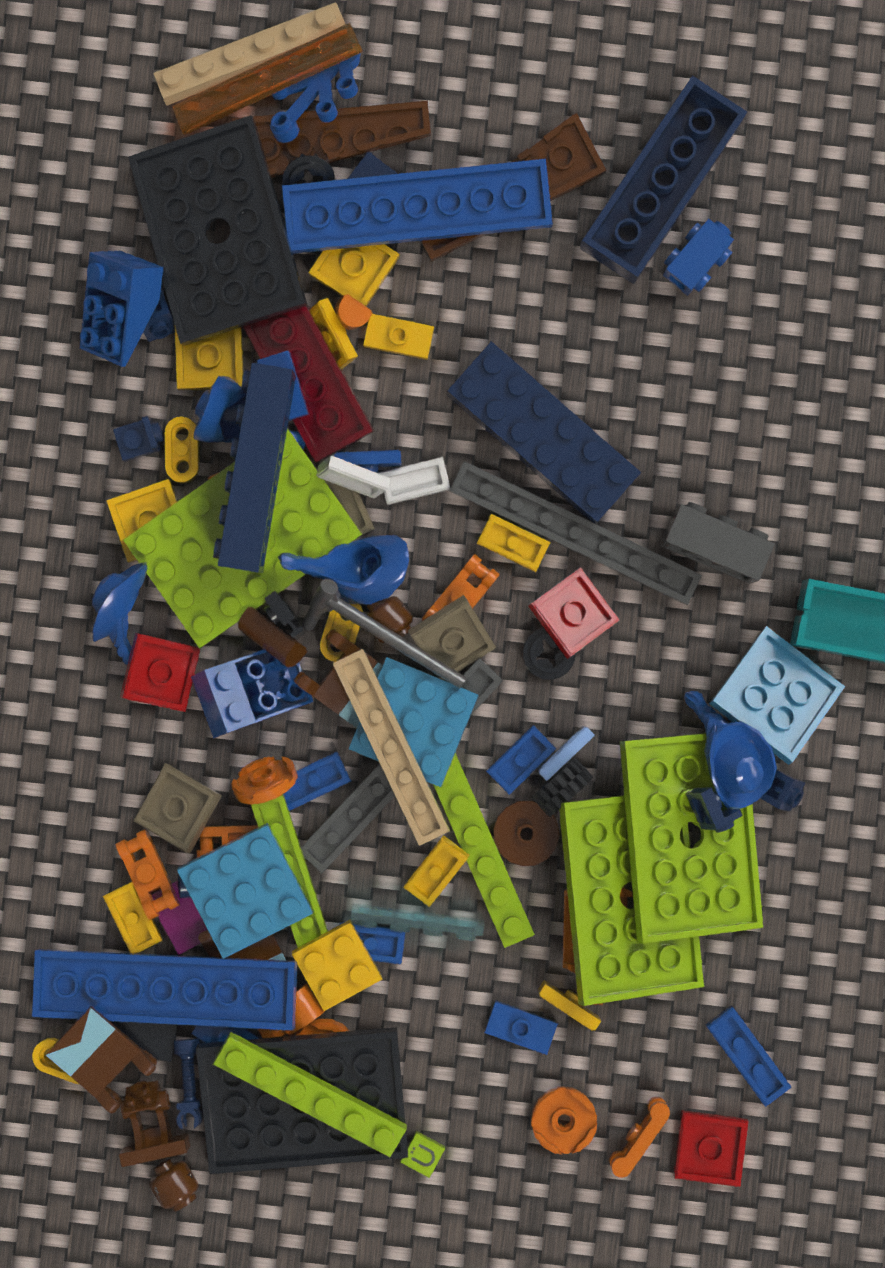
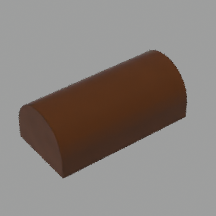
(271, 637)

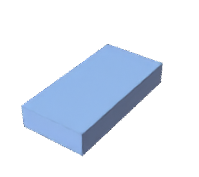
(565, 752)

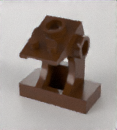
(155, 1141)

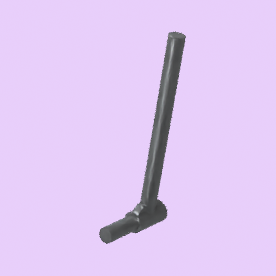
(328, 599)

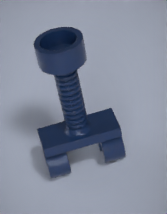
(190, 1104)

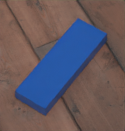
(317, 780)
(748, 1056)

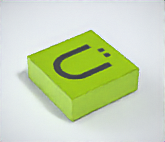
(423, 1154)

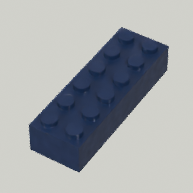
(663, 180)
(543, 433)
(256, 467)

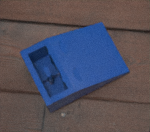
(118, 303)
(247, 692)

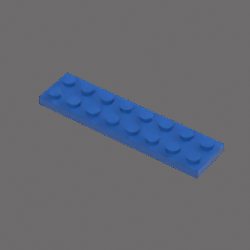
(417, 206)
(166, 989)

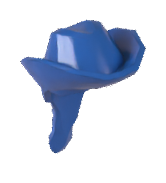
(218, 412)
(362, 569)
(113, 602)
(736, 756)

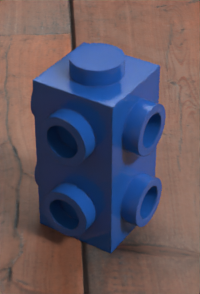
(705, 248)

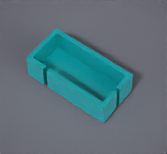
(840, 620)

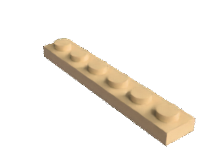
(244, 54)
(391, 747)

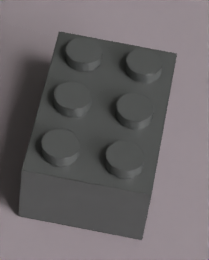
(717, 543)

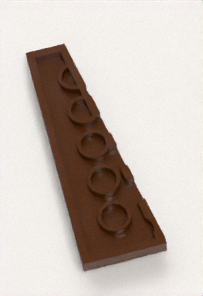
(348, 135)
(569, 162)

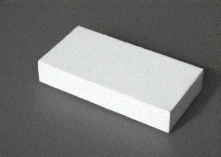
(353, 477)
(416, 481)

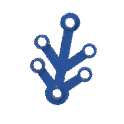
(284, 123)

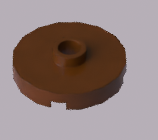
(508, 829)

